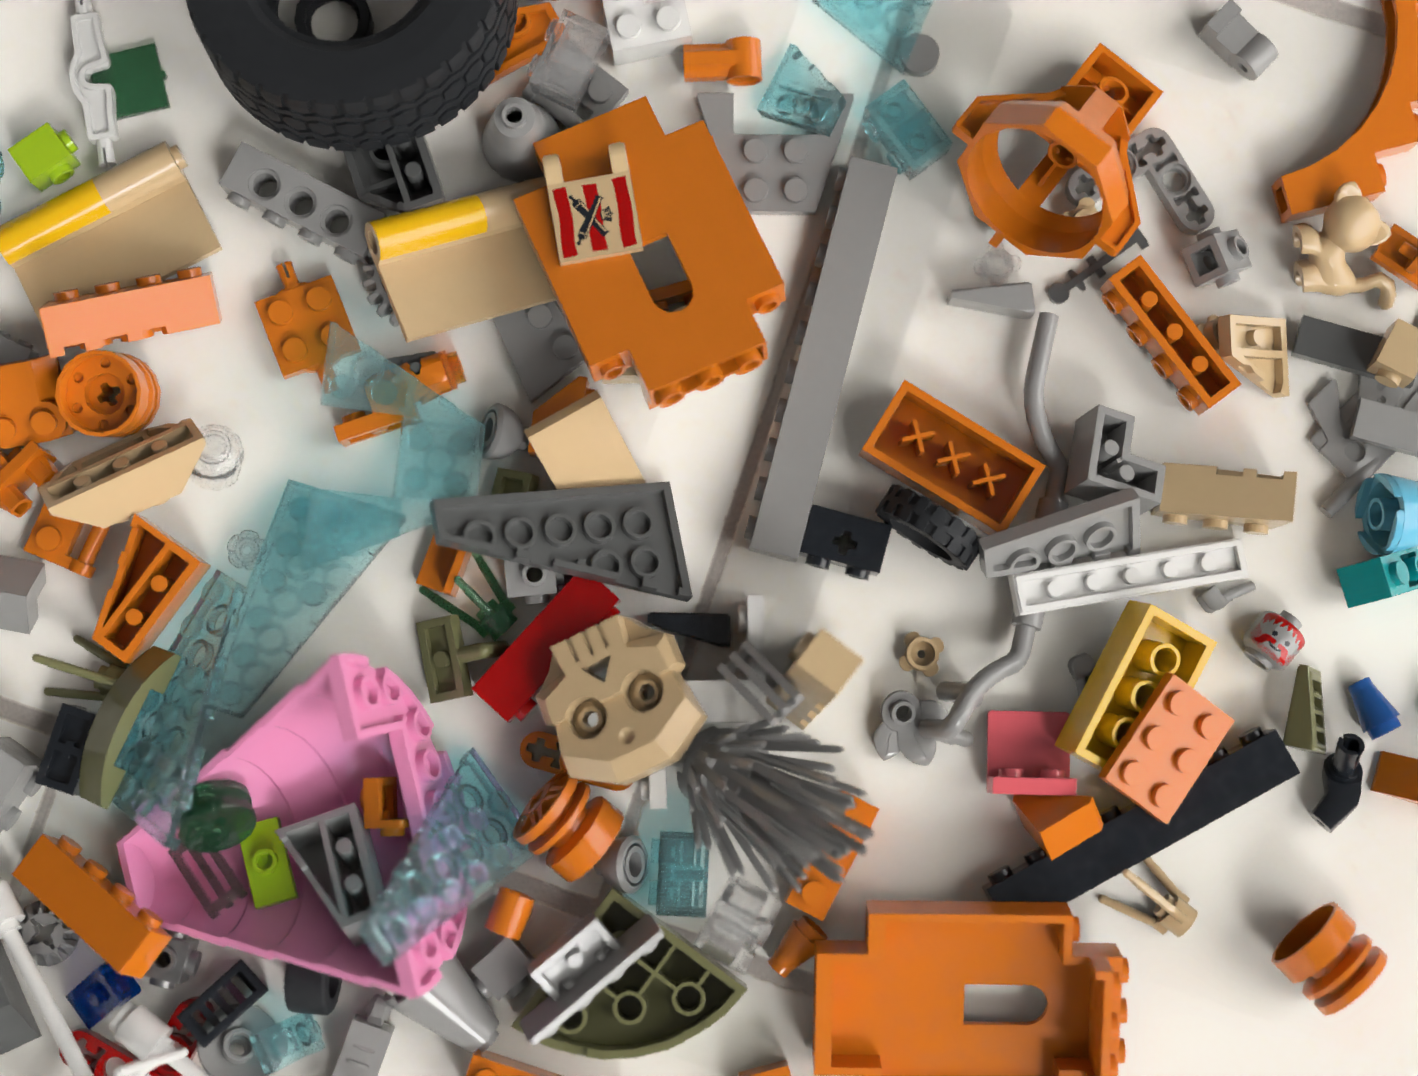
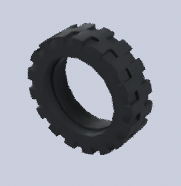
(929, 526)

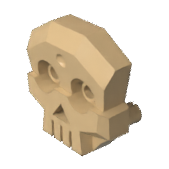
(631, 733)

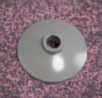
(217, 1057)

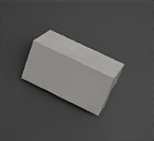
(19, 589)

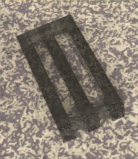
(225, 898)

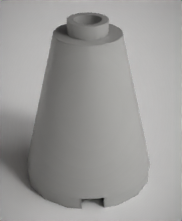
(511, 135)
(452, 1009)

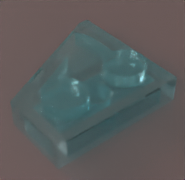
(802, 96)

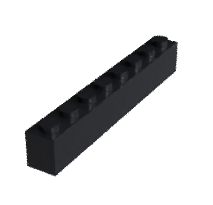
(1134, 835)

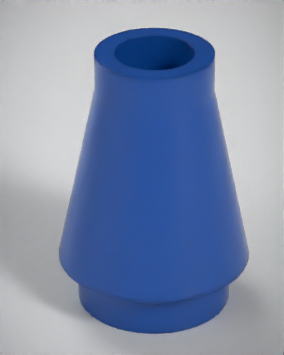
(1373, 710)

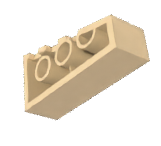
(818, 672)

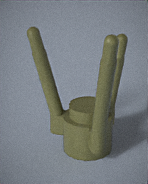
(103, 679)

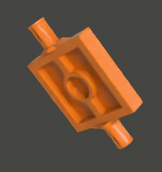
(300, 320)

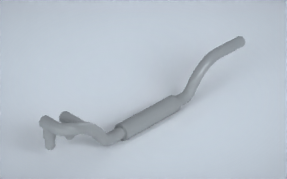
(970, 693)

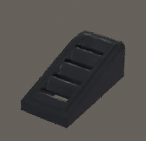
(705, 627)
(250, 980)

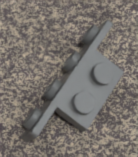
(581, 967)

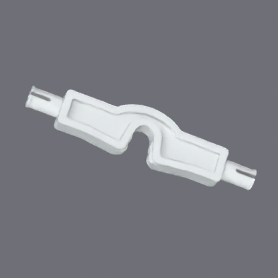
(97, 99)

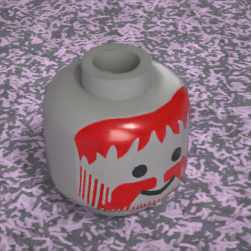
(1273, 640)

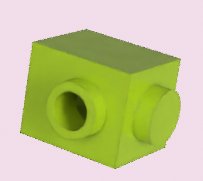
(46, 156)

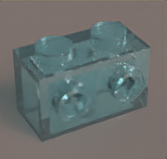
(905, 130)

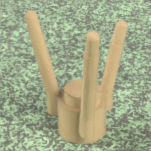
(1171, 911)

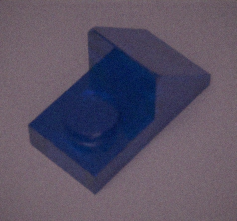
(102, 994)

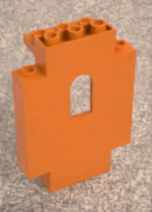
(680, 195)
(900, 993)

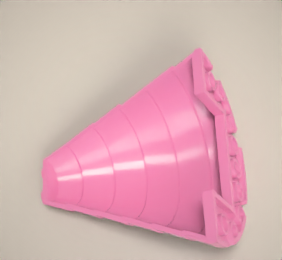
(298, 765)

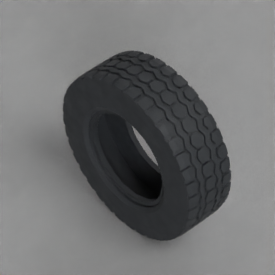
(360, 88)

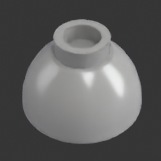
(503, 432)
(624, 864)

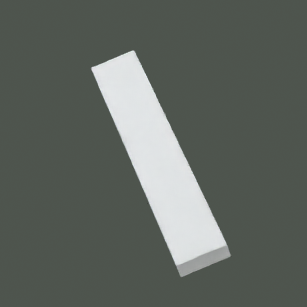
(1128, 576)

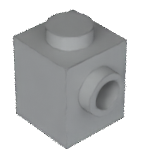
(503, 970)

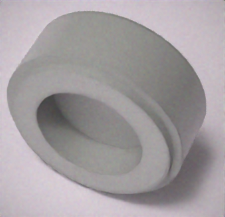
(923, 57)

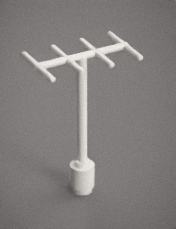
(10, 918)
(149, 1035)

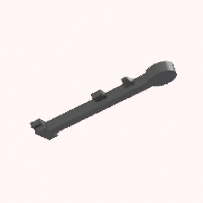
(1060, 292)

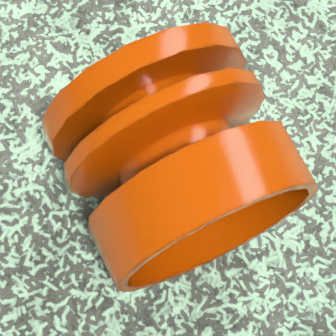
(89, 382)
(568, 826)
(1330, 960)

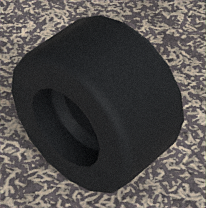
(310, 990)

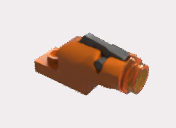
(436, 370)

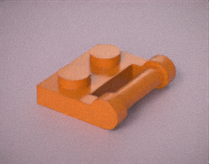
(56, 537)

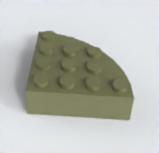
(655, 1001)

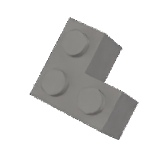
(1103, 462)

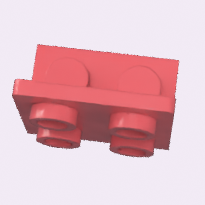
(1024, 754)

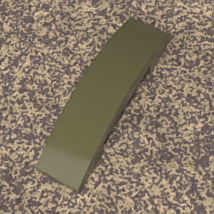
(114, 720)

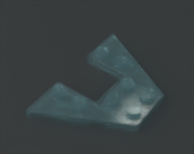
(435, 456)

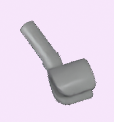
(1214, 600)
(1079, 668)

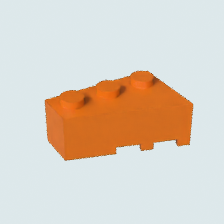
(147, 590)

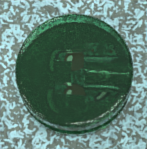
(218, 816)

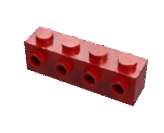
(526, 663)

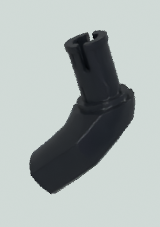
(1341, 783)

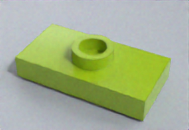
(268, 865)

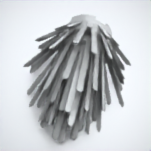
(735, 782)

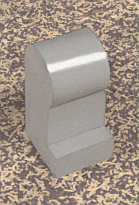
(1238, 42)

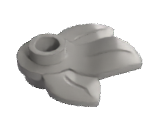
(903, 733)

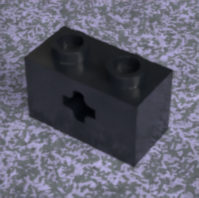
(829, 525)

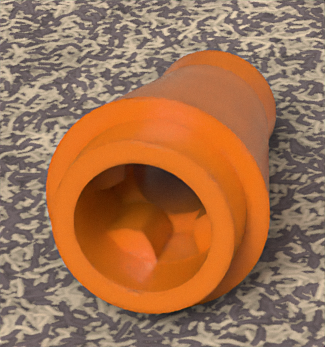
(796, 946)

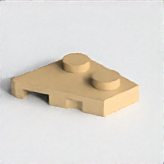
(1256, 350)

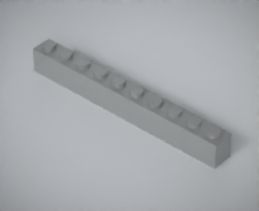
(822, 360)

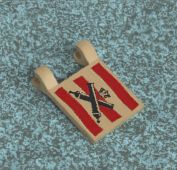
(593, 214)

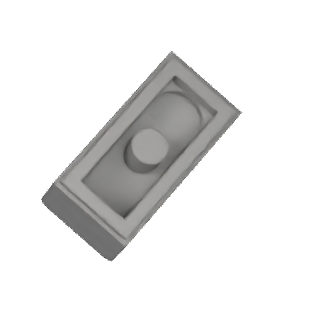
(1004, 299)

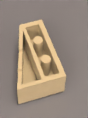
(1226, 498)

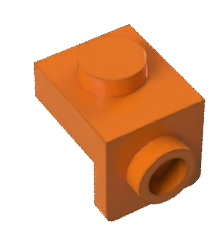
(380, 808)

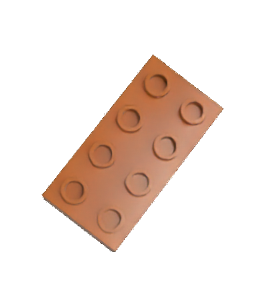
(951, 460)

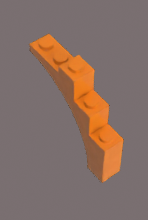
(1384, 131)

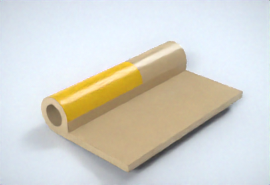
(111, 229)
(458, 261)

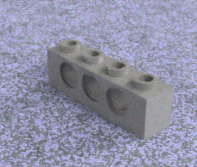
(253, 168)

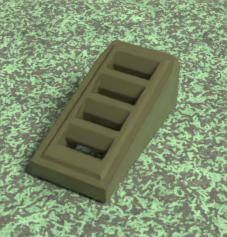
(1306, 714)

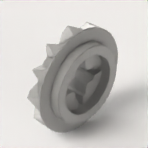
(63, 937)

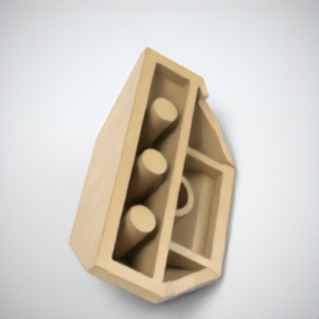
(126, 475)

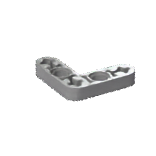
(1154, 169)

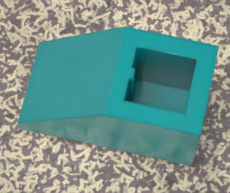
(1379, 577)

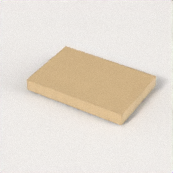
(583, 447)

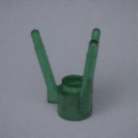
(493, 617)

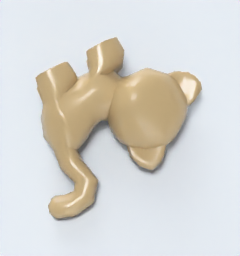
(1350, 227)

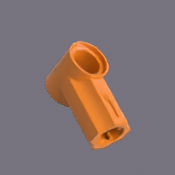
(735, 61)
(510, 913)

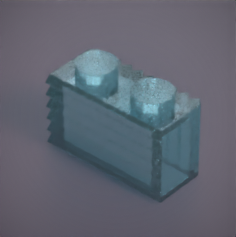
(681, 875)

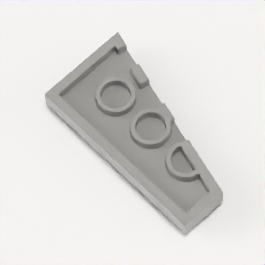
(1077, 532)

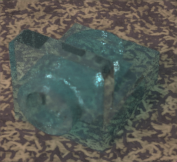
(287, 1042)

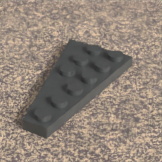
(593, 533)

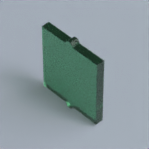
(136, 80)

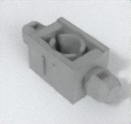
(366, 1041)

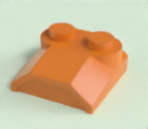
(29, 402)

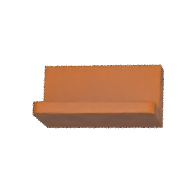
(441, 568)

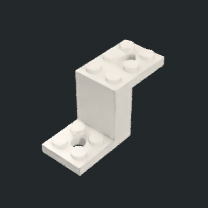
(719, 697)

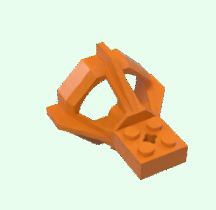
(1086, 127)

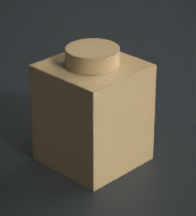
(1396, 356)

